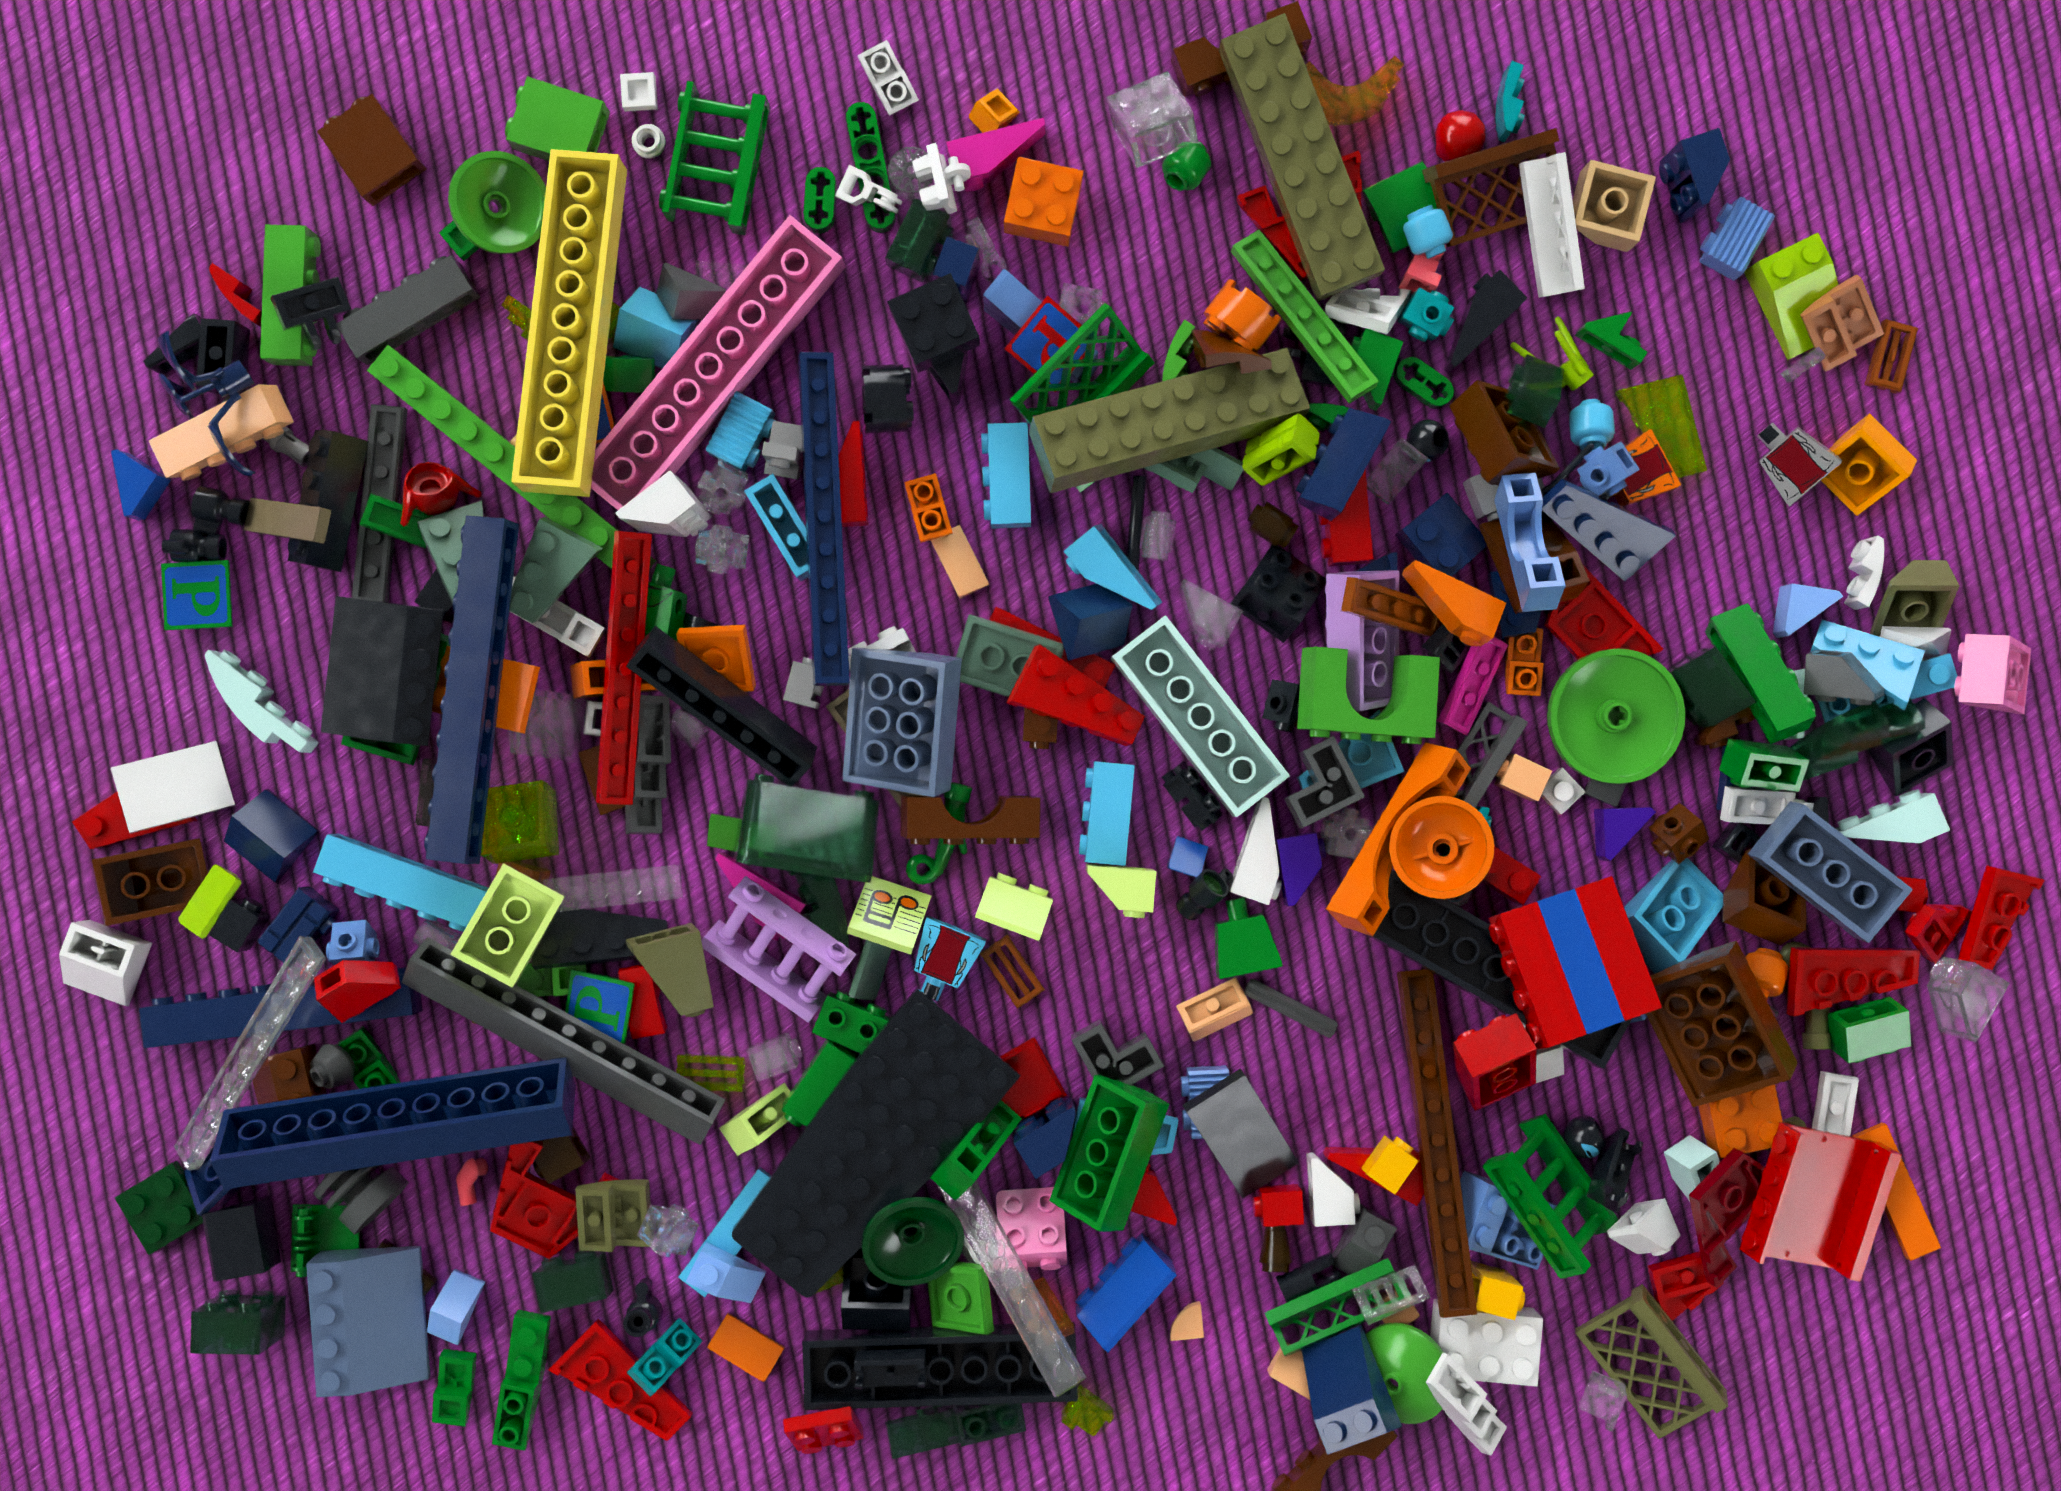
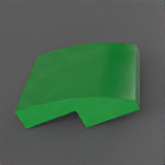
(1395, 199)

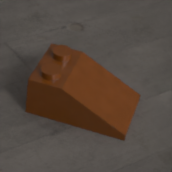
(148, 881)

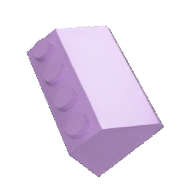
(1368, 643)

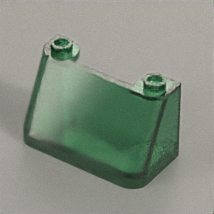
(807, 830)

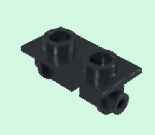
(1202, 805)

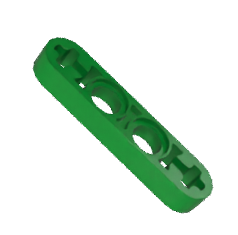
(874, 166)

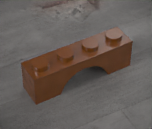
(1200, 63)
(1011, 818)
(1313, 1464)

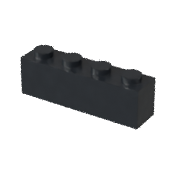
(333, 484)

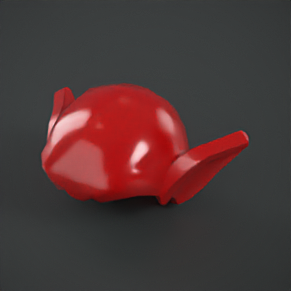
(432, 490)

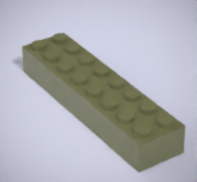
(1300, 157)
(1164, 421)

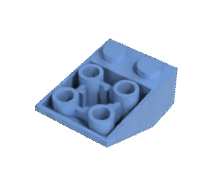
(1493, 1224)

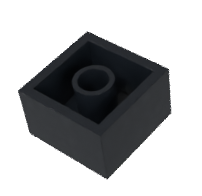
(934, 323)

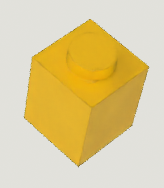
(1390, 1163)

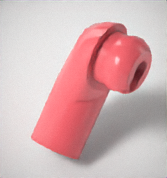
(466, 1178)

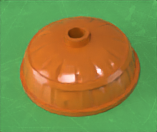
(1435, 823)

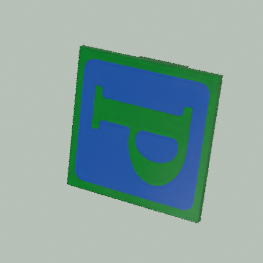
(196, 595)
(601, 1002)

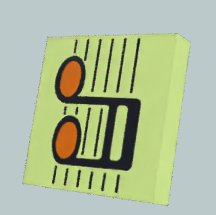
(889, 915)

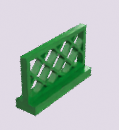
(1116, 377)

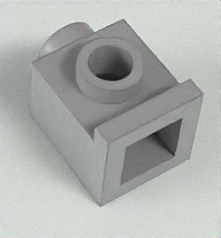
(800, 685)

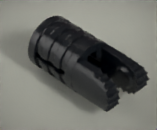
(1300, 1279)

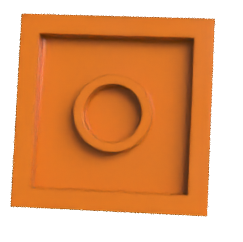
(724, 650)

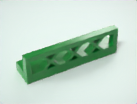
(1321, 1300)

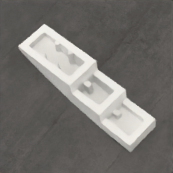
(1466, 1404)

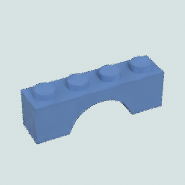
(1535, 573)

